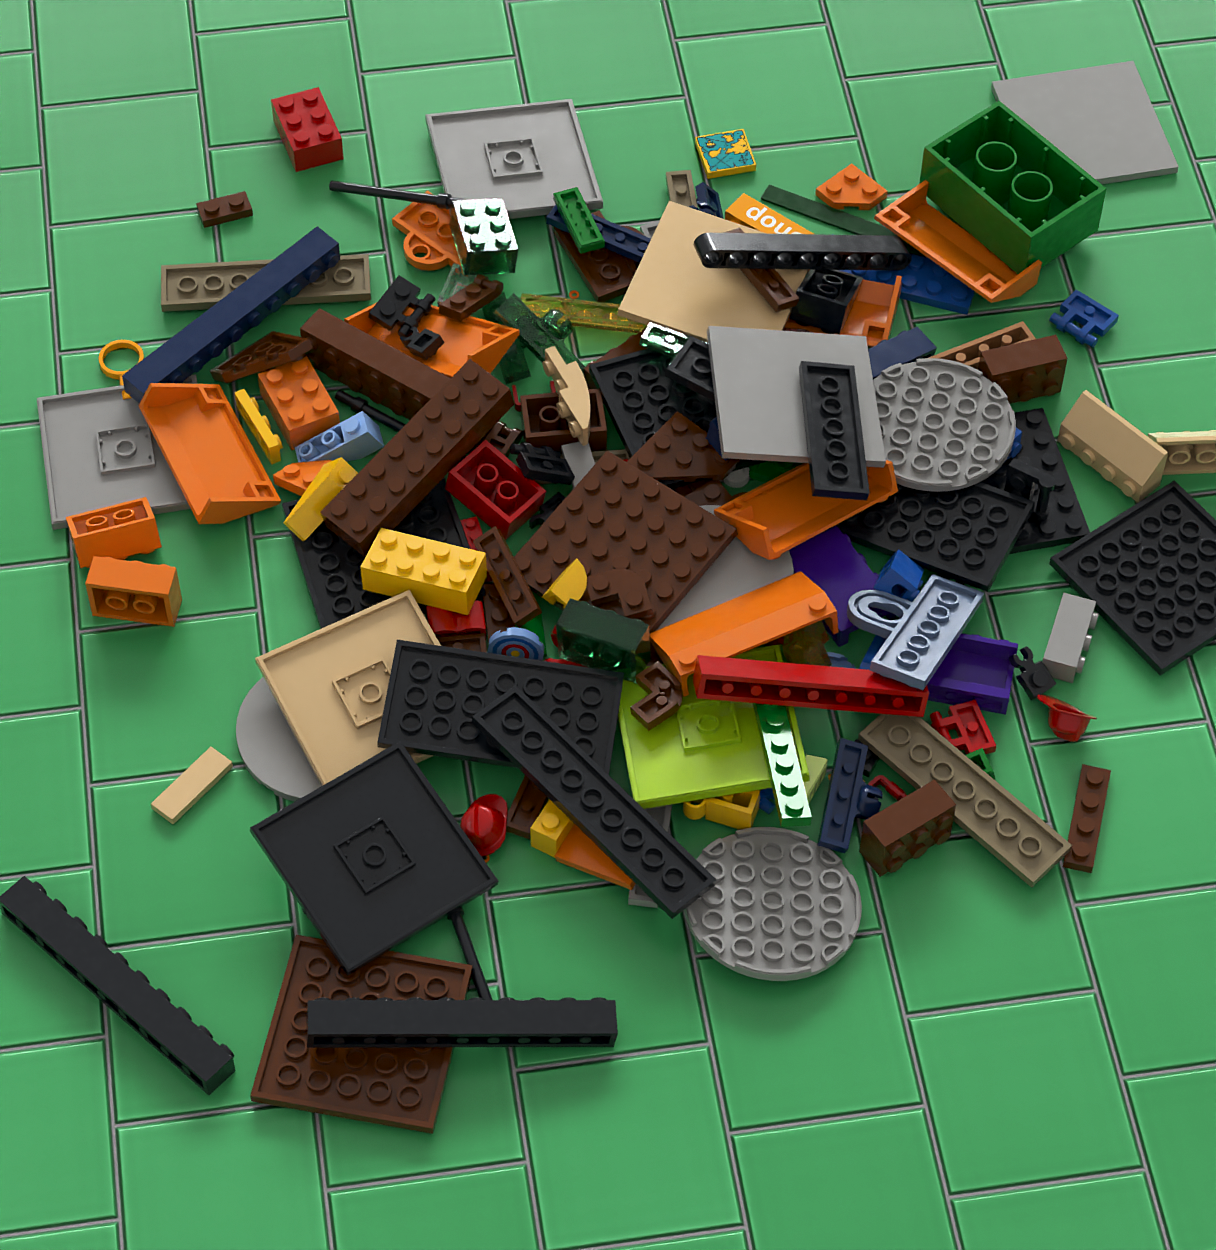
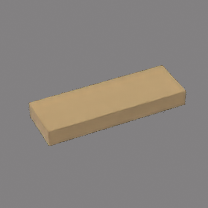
(191, 785)

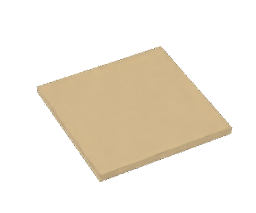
(686, 296)
(338, 682)

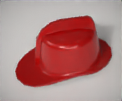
(1065, 719)
(486, 823)

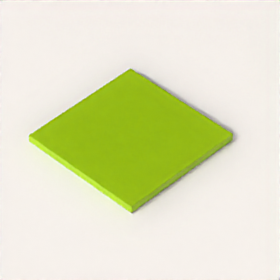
(700, 749)

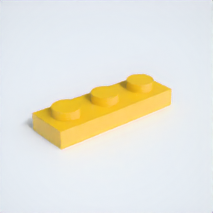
(258, 426)

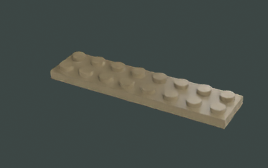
(205, 284)
(982, 804)

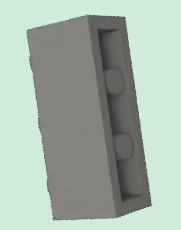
(1070, 637)

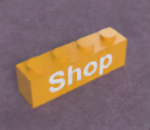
(757, 216)

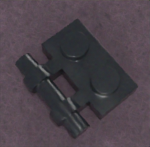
(395, 303)
(542, 463)

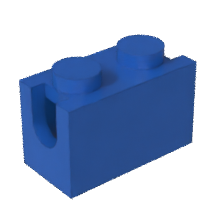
(900, 577)

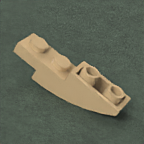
(572, 391)

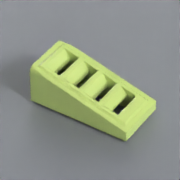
(817, 770)

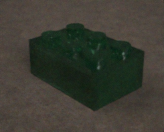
(483, 236)
(603, 639)

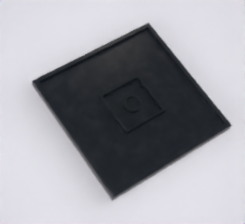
(373, 857)

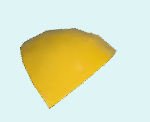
(568, 585)

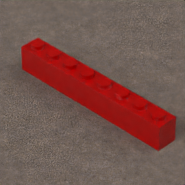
(805, 686)

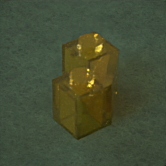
(807, 645)

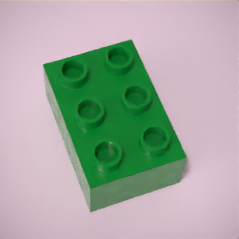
(1012, 188)

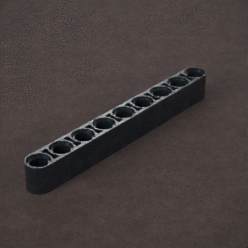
(802, 251)

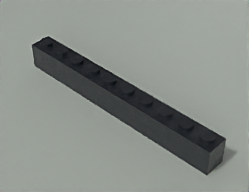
(117, 985)
(460, 1023)

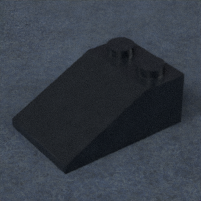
(826, 299)

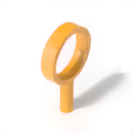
(118, 374)

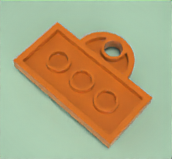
(427, 233)

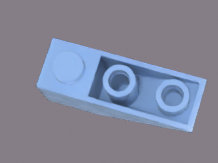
(349, 439)

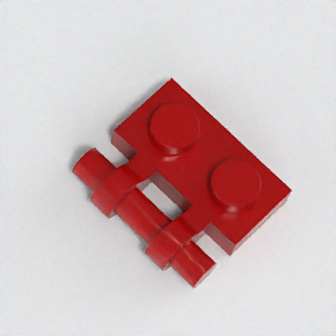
(969, 725)

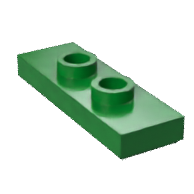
(578, 220)

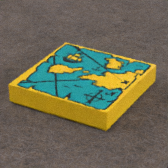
(725, 153)

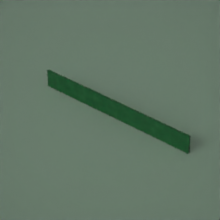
(827, 214)

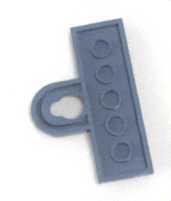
(924, 631)

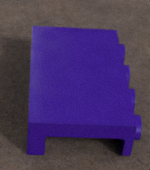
(839, 572)
(976, 671)

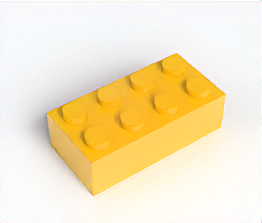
(432, 570)

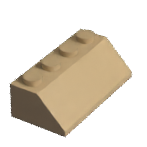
(1113, 447)
(1188, 451)

